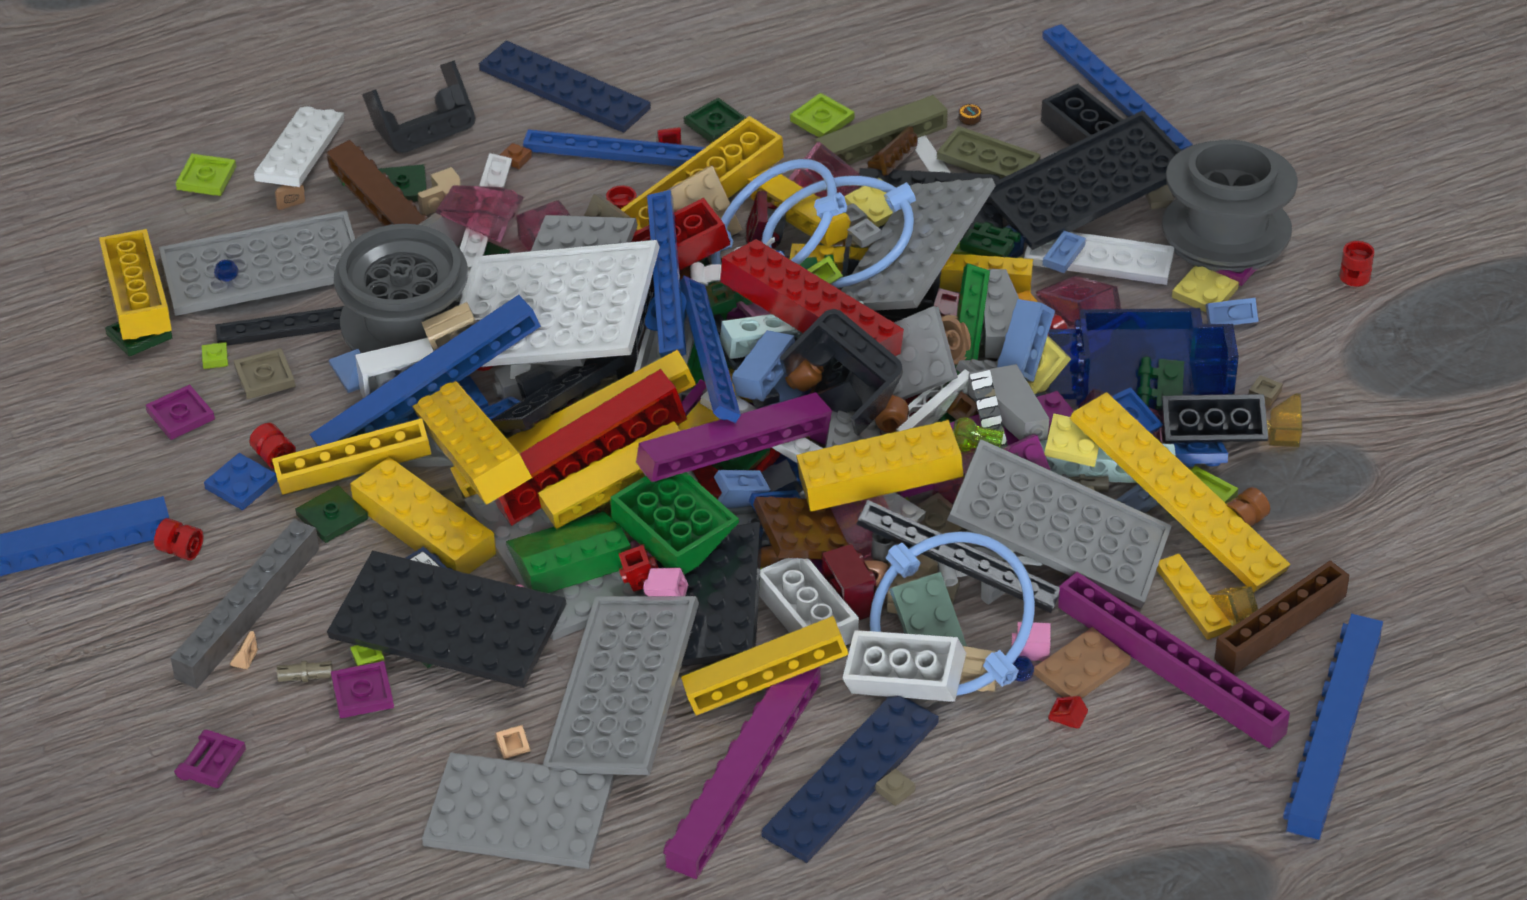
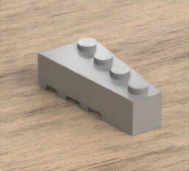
(998, 311)

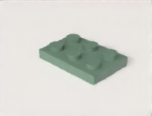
(926, 608)

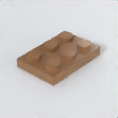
(1082, 665)

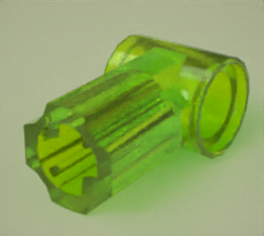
(969, 434)

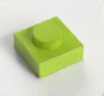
(214, 355)
(365, 655)

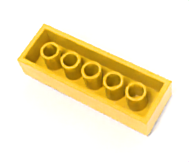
(135, 284)
(880, 465)
(423, 516)

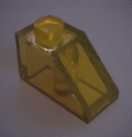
(1286, 423)
(1235, 602)

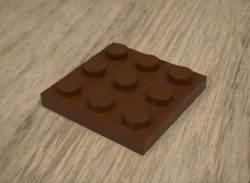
(797, 530)

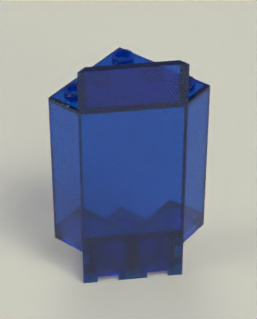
(1111, 342)

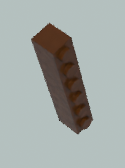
(372, 186)
(1281, 617)

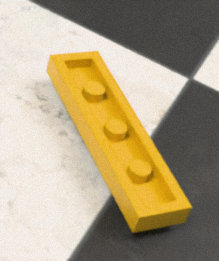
(1193, 596)

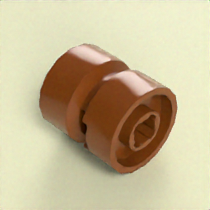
(1250, 506)

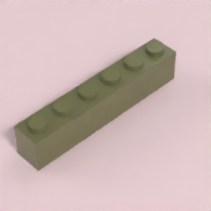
(874, 134)

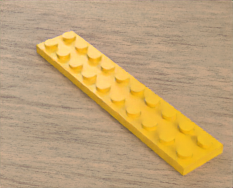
(1180, 492)

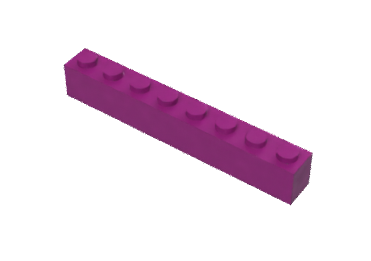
(727, 440)

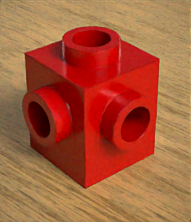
(636, 567)

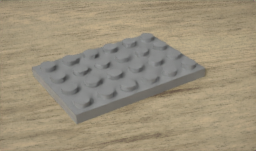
(518, 811)

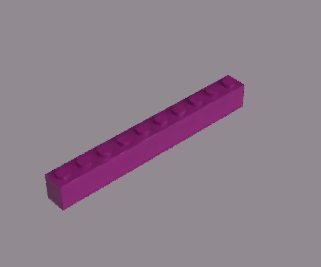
(1174, 660)
(738, 773)

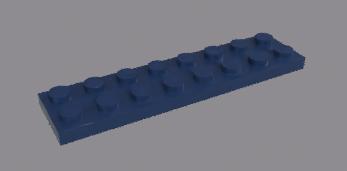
(565, 86)
(849, 777)

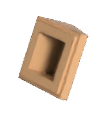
(245, 652)
(512, 742)

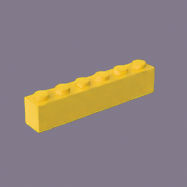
(803, 214)
(351, 456)
(596, 483)
(764, 665)

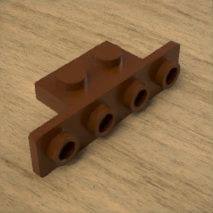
(895, 152)

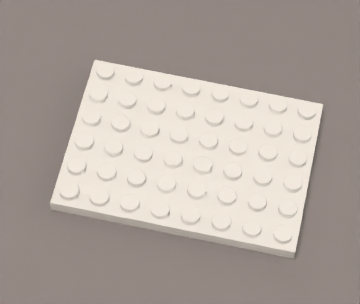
(581, 296)

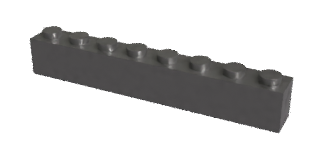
(244, 604)

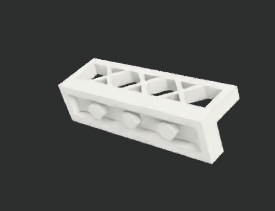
(937, 406)

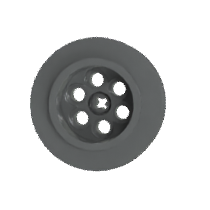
(1229, 205)
(395, 283)

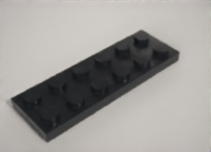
(557, 394)

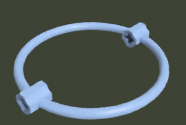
(896, 198)
(825, 207)
(904, 561)

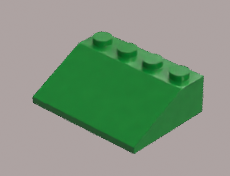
(673, 519)
(569, 554)

